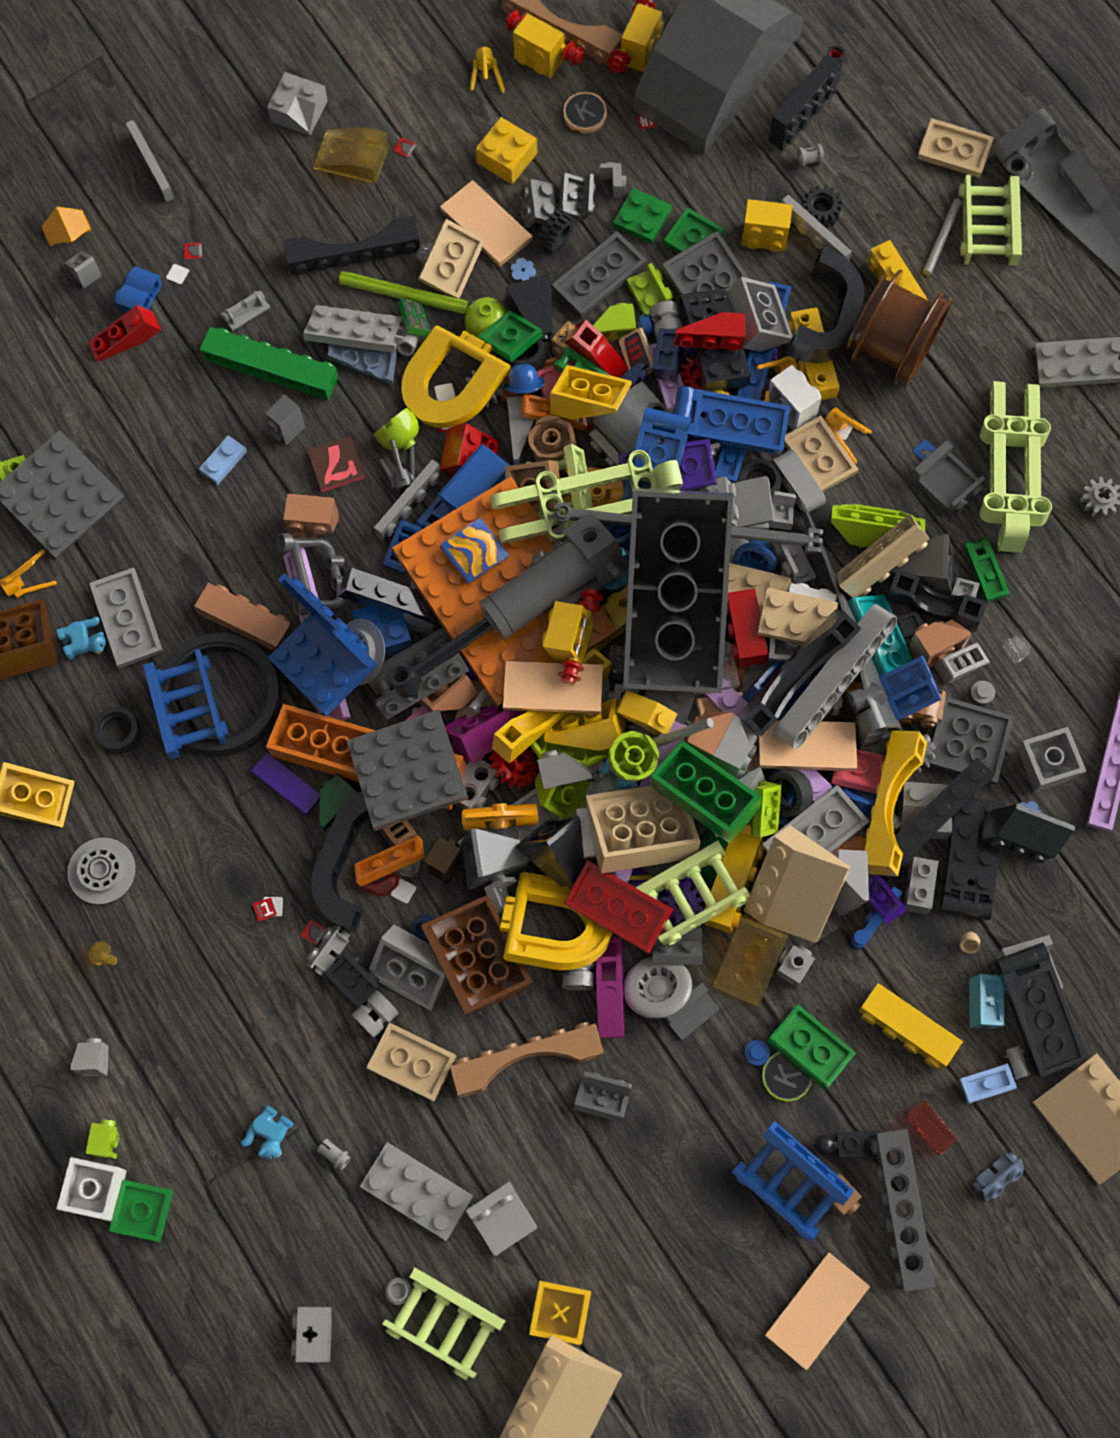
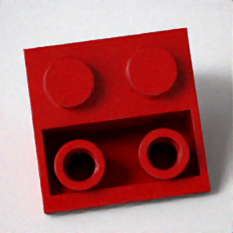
(460, 445)

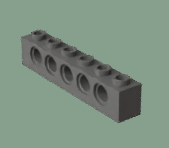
(922, 1274)

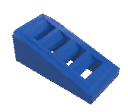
(403, 527)

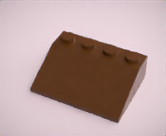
(26, 639)
(472, 954)

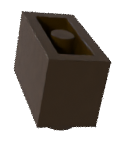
(444, 859)

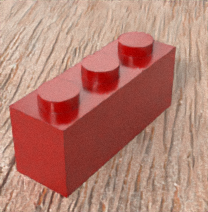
(743, 627)

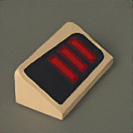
(637, 350)

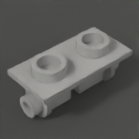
(245, 310)
(331, 941)

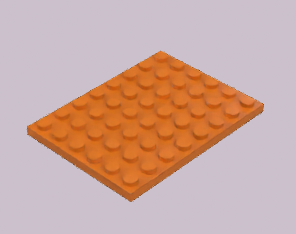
(458, 603)

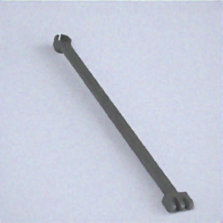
(736, 532)

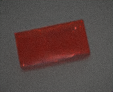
(931, 1127)

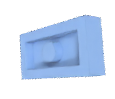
(223, 460)
(987, 1083)

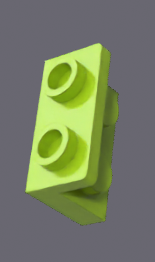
(648, 289)
(767, 817)

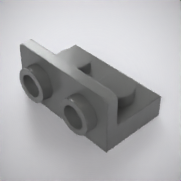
(684, 952)

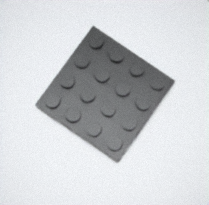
(58, 494)
(407, 770)

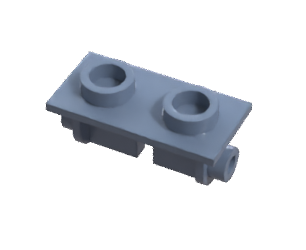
(1008, 1170)

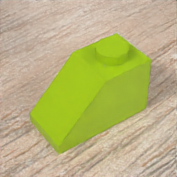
(617, 321)

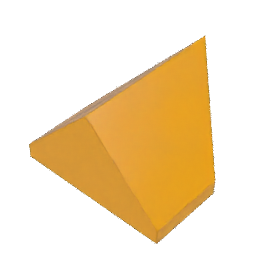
(65, 225)

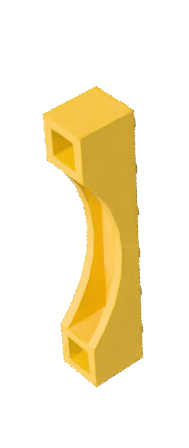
(528, 727)
(903, 757)

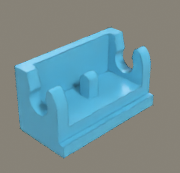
(986, 1001)

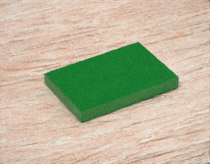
(811, 1047)

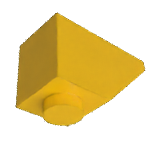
(646, 713)

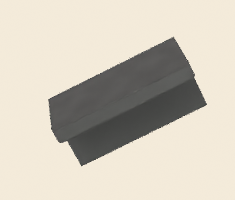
(693, 1013)

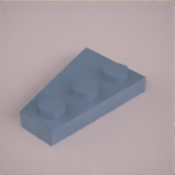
(370, 362)

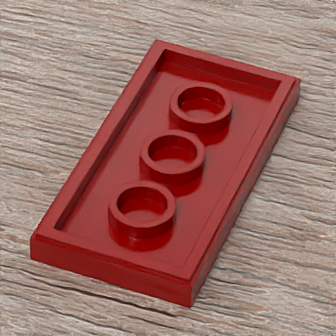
(618, 906)

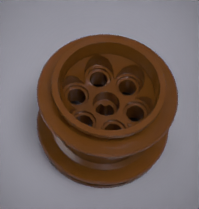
(898, 327)

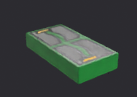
(413, 317)

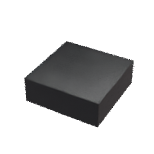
(909, 623)

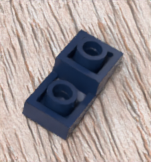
(636, 373)

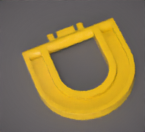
(475, 394)
(542, 951)

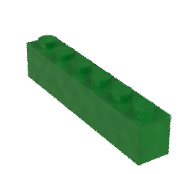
(269, 363)

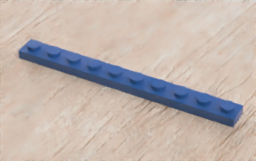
(732, 457)

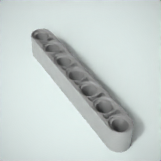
(835, 677)

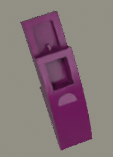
(610, 991)

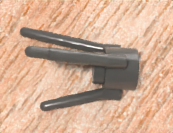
(402, 477)

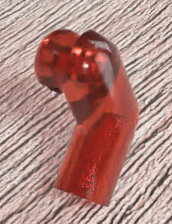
(383, 887)

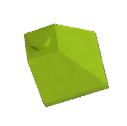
(562, 799)

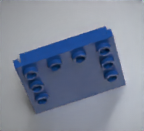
(321, 653)

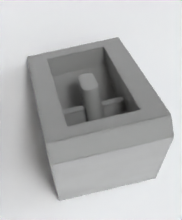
(83, 268)

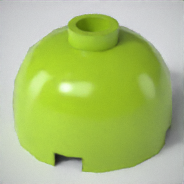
(482, 315)
(401, 428)
(633, 756)

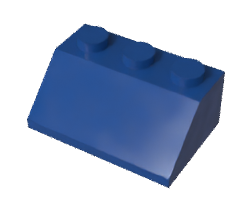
(475, 477)

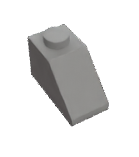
(561, 769)
(91, 1058)

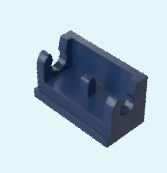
(667, 356)

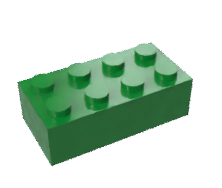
(705, 791)

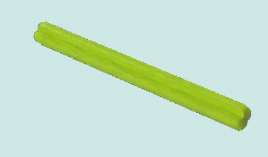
(401, 291)

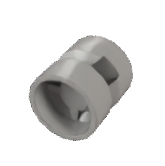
(665, 316)
(579, 978)
(381, 1007)

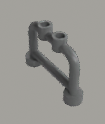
(334, 563)

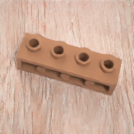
(243, 617)

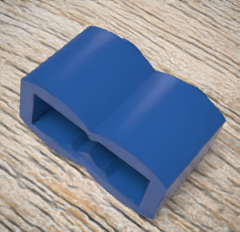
(139, 289)

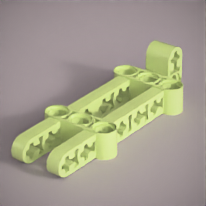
(1032, 435)
(664, 477)

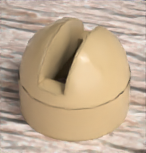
(970, 942)

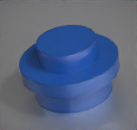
(646, 323)
(757, 1052)

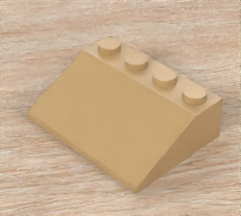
(881, 557)
(639, 829)
(796, 885)
(1087, 1116)
(562, 1395)

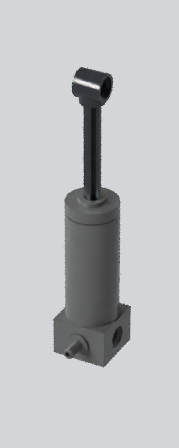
(587, 555)

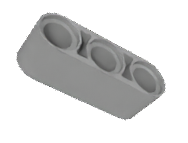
(799, 481)

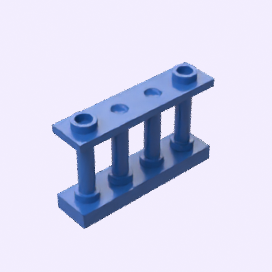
(163, 698)
(815, 1171)

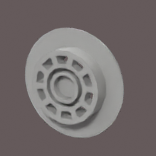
(373, 640)
(100, 870)
(660, 994)

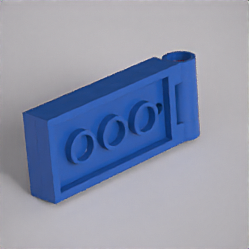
(733, 420)
(658, 427)

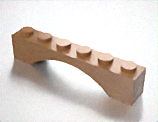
(596, 40)
(476, 1074)

